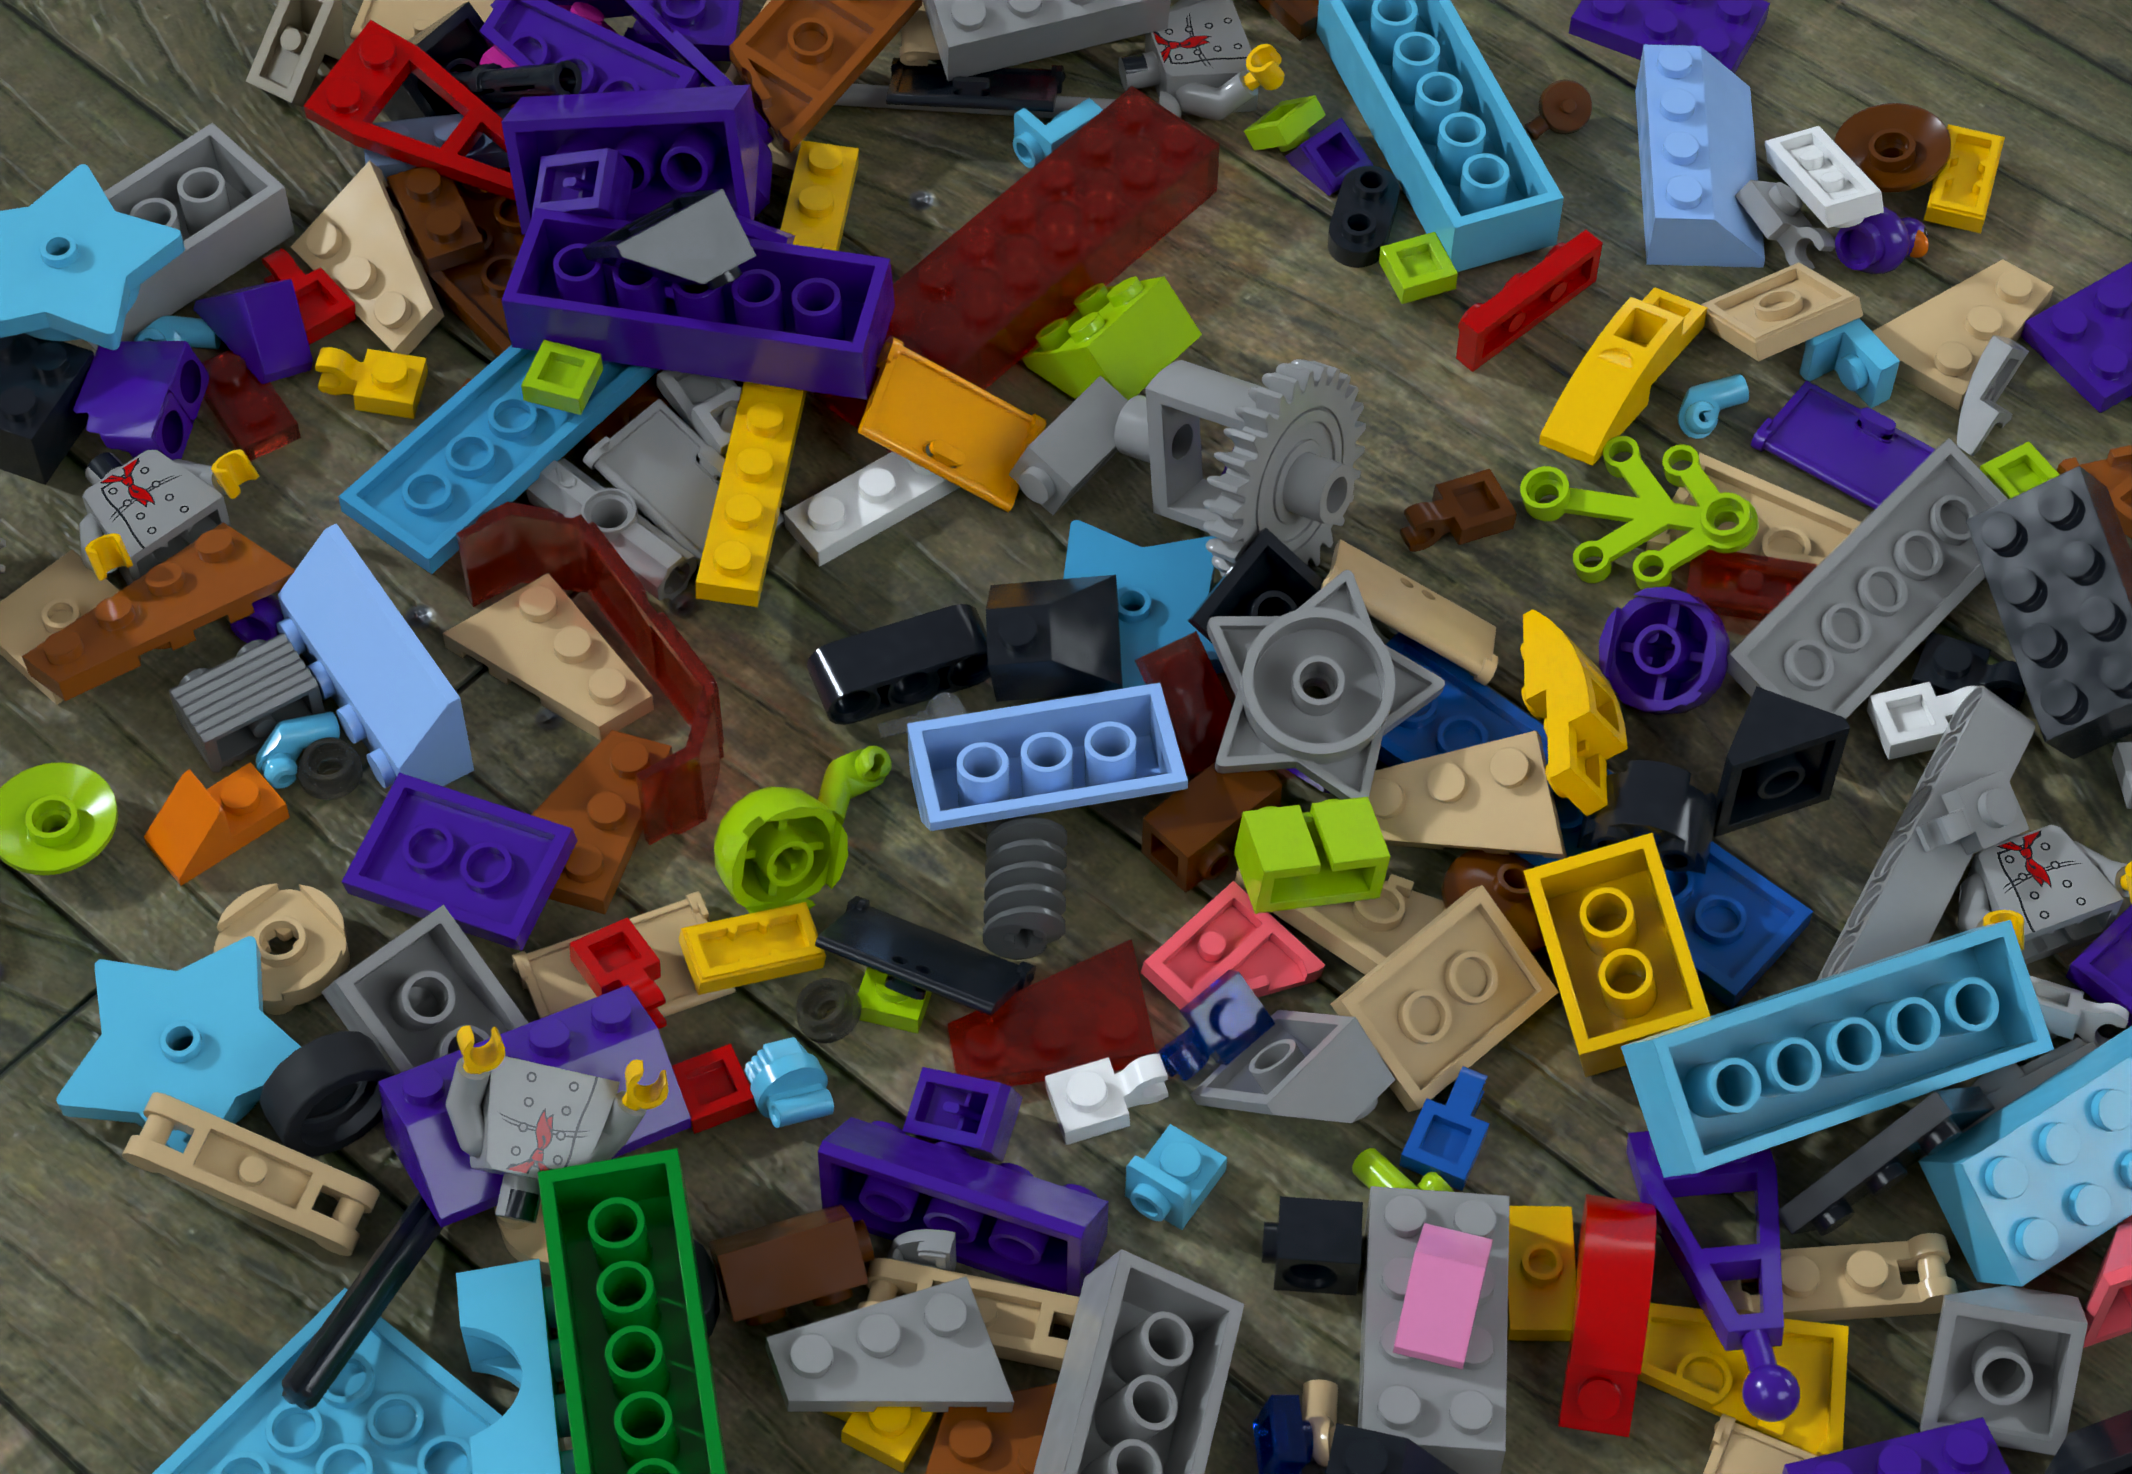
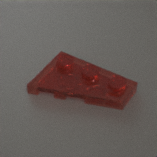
(1059, 1024)

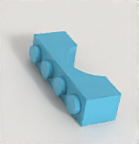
(509, 1334)

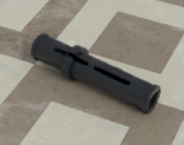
(502, 85)

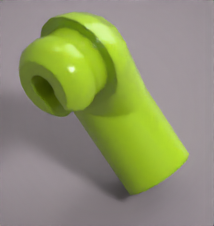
(853, 776)

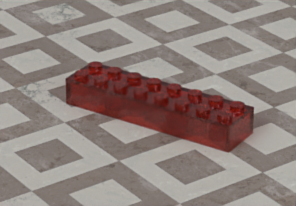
(1048, 240)

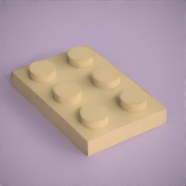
(1447, 996)

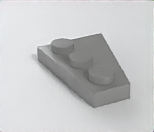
(896, 1353)

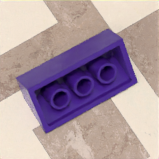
(668, 136)
(586, 1039)
(1000, 1212)

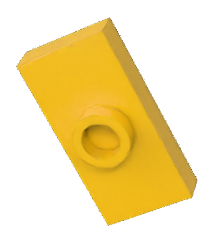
(1965, 184)
(751, 948)
(1541, 1273)

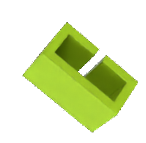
(1311, 856)

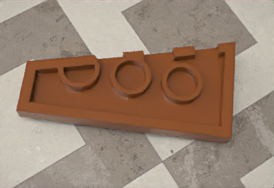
(159, 611)

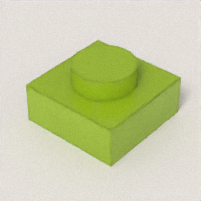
(1285, 124)
(1418, 267)
(562, 377)
(2018, 470)
(889, 1007)

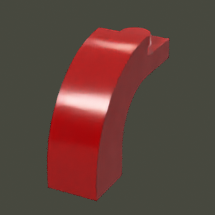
(1609, 1315)

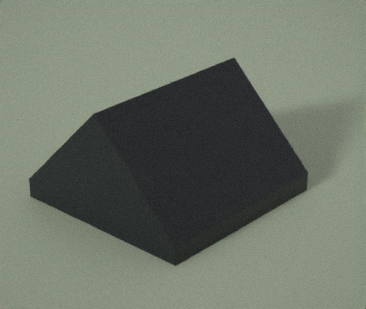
(1778, 761)

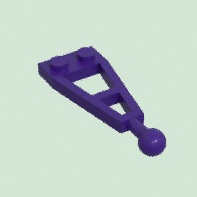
(1769, 1389)

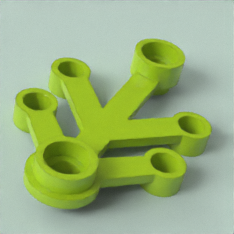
(1646, 514)

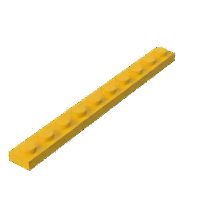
(768, 415)

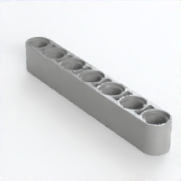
(1912, 885)

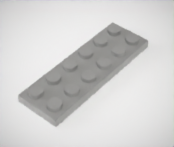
(1874, 591)

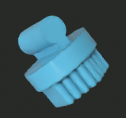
(788, 1083)

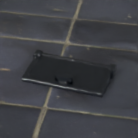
(993, 90)
(923, 959)

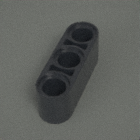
(900, 664)

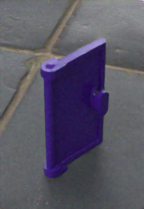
(1825, 441)

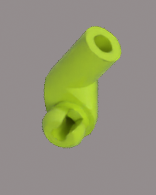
(1378, 1171)

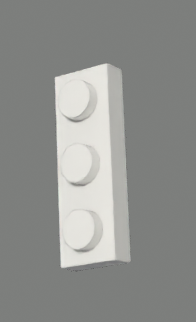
(1824, 177)
(863, 506)

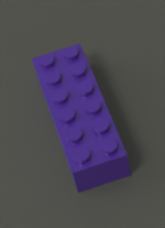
(786, 322)

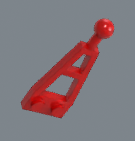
(366, 82)

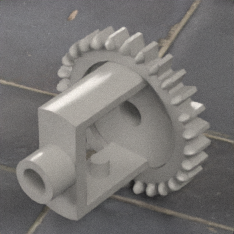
(1287, 460)

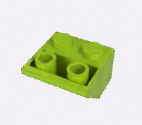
(1116, 334)

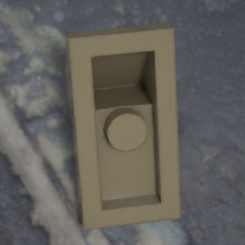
(296, 45)

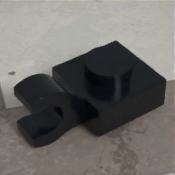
(1959, 664)

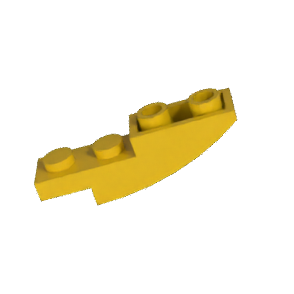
(1618, 373)
(1577, 709)

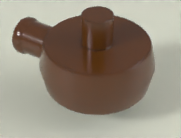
(1562, 108)

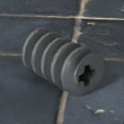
(1024, 886)

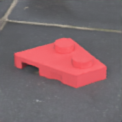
(1232, 938)

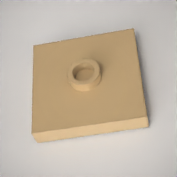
(1780, 311)
(47, 606)

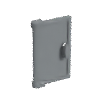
(659, 470)

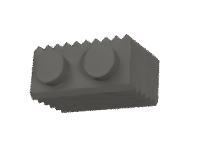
(241, 701)

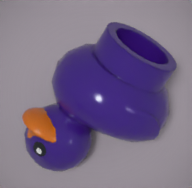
(1881, 242)

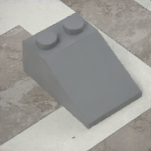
(421, 993)

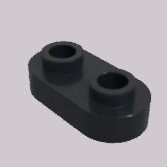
(1368, 206)

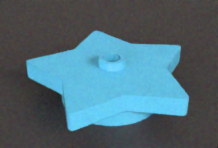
(76, 263)
(181, 1036)

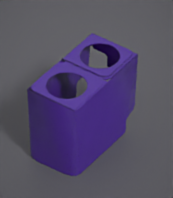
(144, 396)

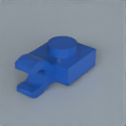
(1448, 1135)

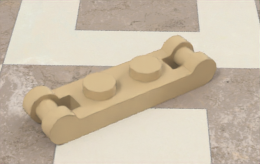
(251, 1173)
(1857, 1281)
(1014, 1314)

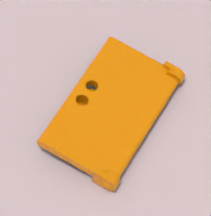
(961, 423)

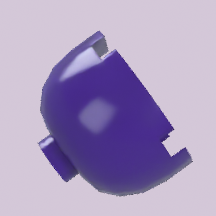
(1664, 651)

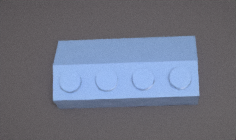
(1695, 160)
(373, 666)
(1044, 757)

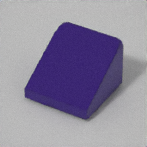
(1329, 156)

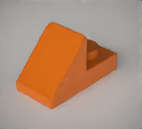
(208, 825)

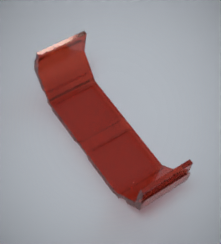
(528, 541)

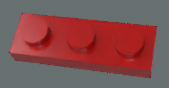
(1528, 300)

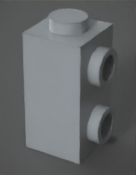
(1071, 448)

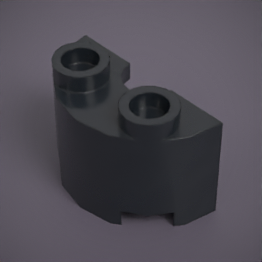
(1655, 801)

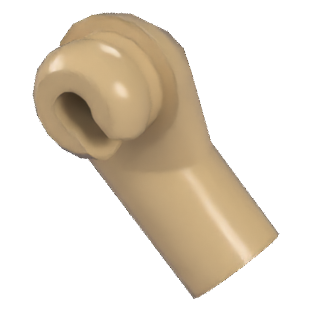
(1320, 1409)

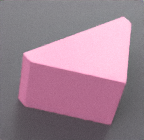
(1442, 1295)

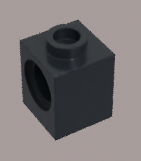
(1315, 1245)

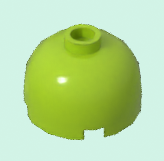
(779, 849)

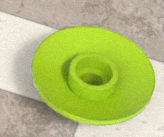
(52, 798)

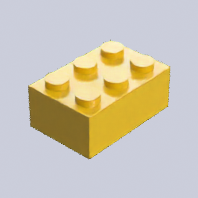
(1615, 948)

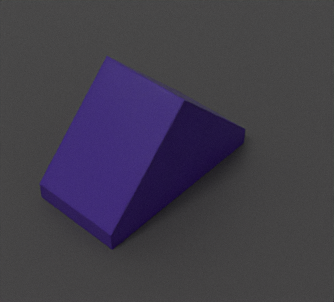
(585, 183)
(261, 327)
(963, 1112)

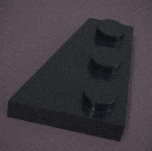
(1885, 1159)

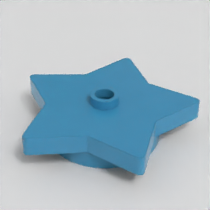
(1155, 588)

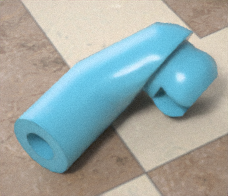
(179, 328)
(1704, 401)
(285, 743)

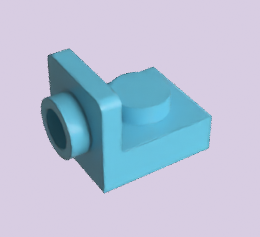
(1036, 141)
(1857, 357)
(1173, 1177)

